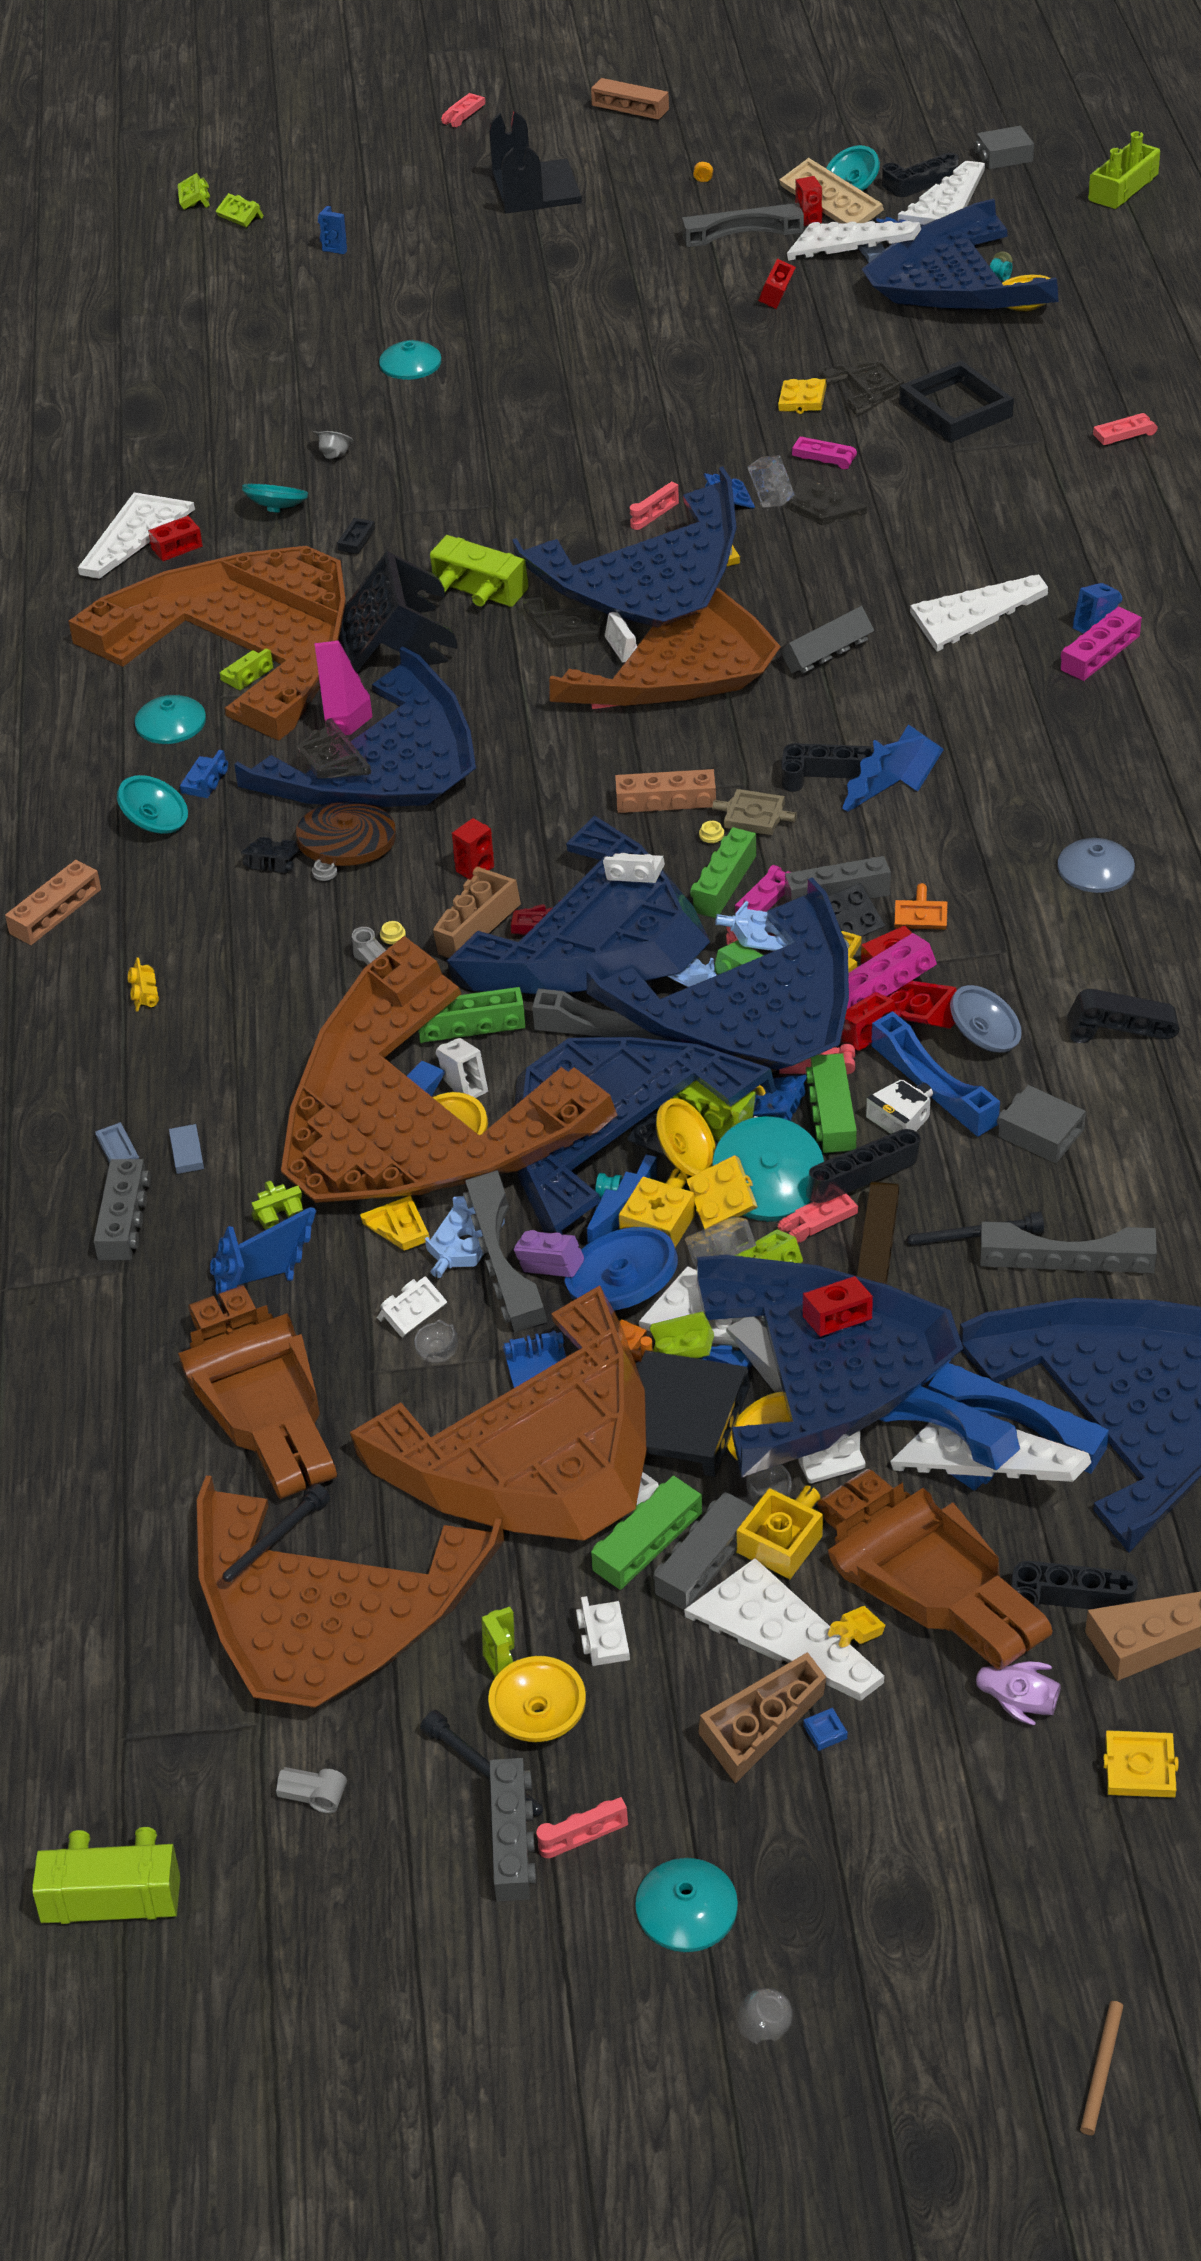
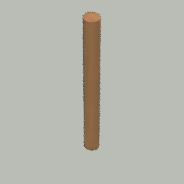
(1101, 2068)

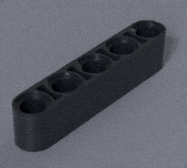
(863, 1165)

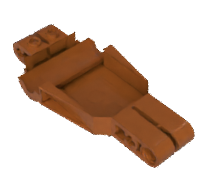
(258, 1387)
(929, 1566)

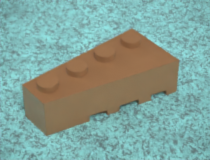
(480, 907)
(1145, 1632)
(758, 1716)

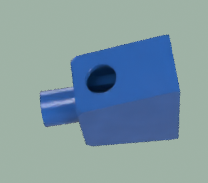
(1094, 604)

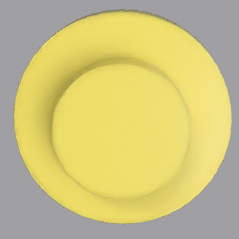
(711, 832)
(392, 932)

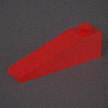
(924, 1003)

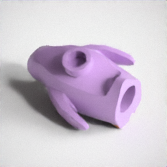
(1021, 1689)

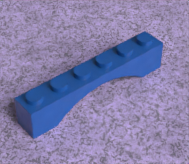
(967, 1103)
(1009, 1403)
(987, 1437)

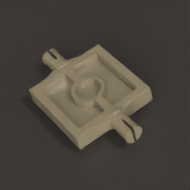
(754, 811)

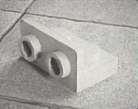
(620, 636)
(633, 867)
(412, 1307)
(835, 1461)
(605, 1632)

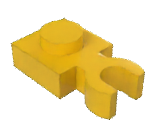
(857, 1625)

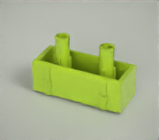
(1124, 172)
(479, 571)
(107, 1880)

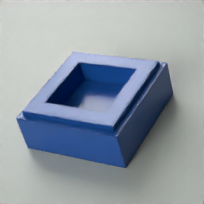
(825, 1729)

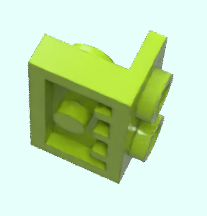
(192, 191)
(239, 210)
(247, 669)
(775, 1246)
(683, 1336)
(498, 1638)

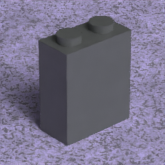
(1004, 147)
(1041, 1123)

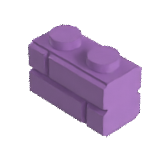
(549, 1253)

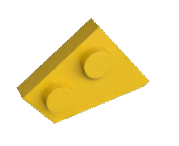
(397, 1223)

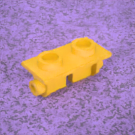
(143, 985)

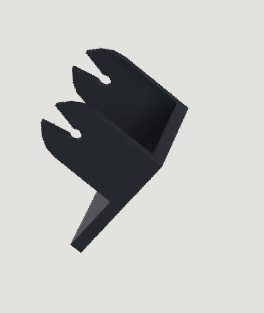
(519, 174)
(388, 613)

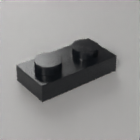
(356, 535)

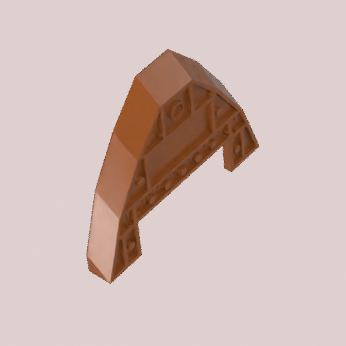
(681, 660)
(544, 1457)
(315, 1624)

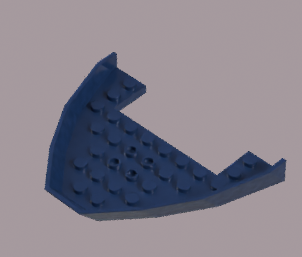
(948, 271)
(655, 578)
(411, 751)
(592, 927)
(761, 1011)
(639, 1078)
(1127, 1370)
(831, 1380)

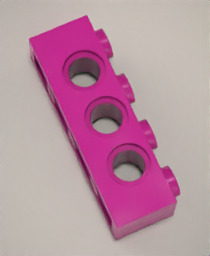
(1100, 643)
(891, 969)

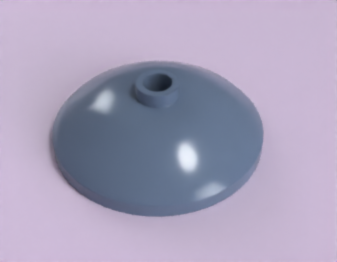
(1096, 865)
(985, 1019)

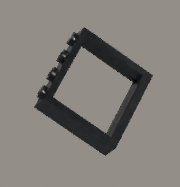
(913, 399)

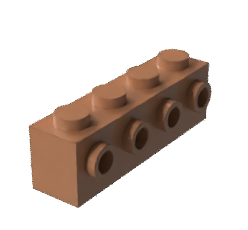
(630, 98)
(665, 791)
(53, 902)

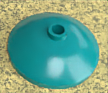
(856, 166)
(410, 360)
(274, 496)
(170, 719)
(152, 804)
(688, 1920)

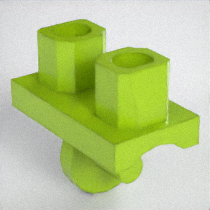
(274, 1201)

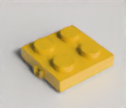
(802, 393)
(722, 1192)
(1140, 1764)

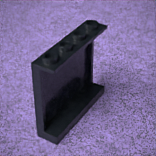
(691, 1406)

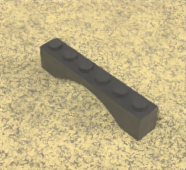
(776, 219)
(562, 1013)
(1125, 1251)
(521, 1296)

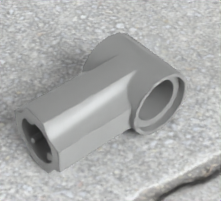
(365, 945)
(320, 1790)

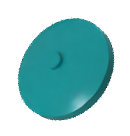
(777, 1161)

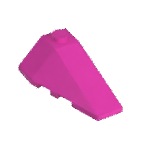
(341, 688)

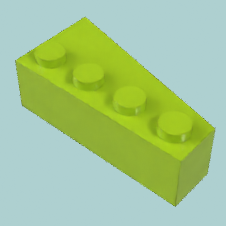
(715, 1112)

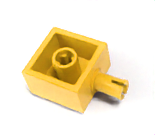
(660, 1206)
(781, 1531)

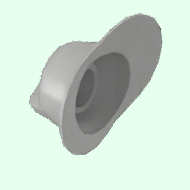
(333, 443)

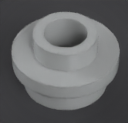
(324, 871)

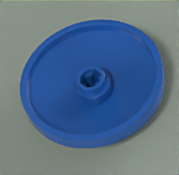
(627, 1266)

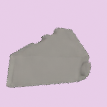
(754, 1342)

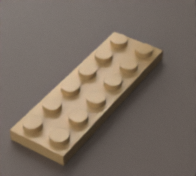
(839, 198)

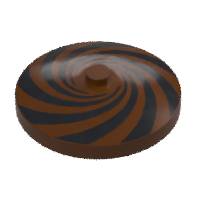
(345, 833)

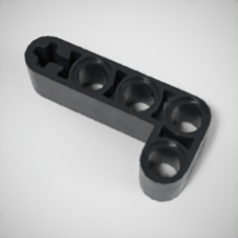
(918, 177)
(820, 761)
(1120, 1012)
(1071, 1585)

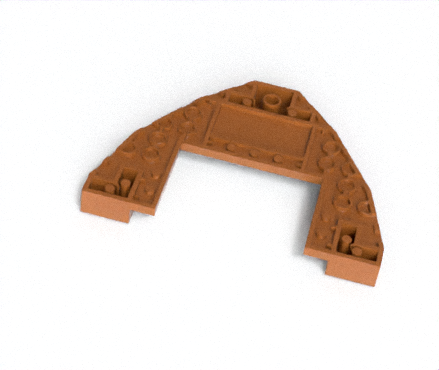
(251, 598)
(376, 1134)

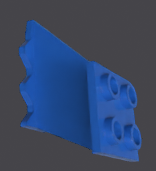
(904, 760)
(262, 1255)

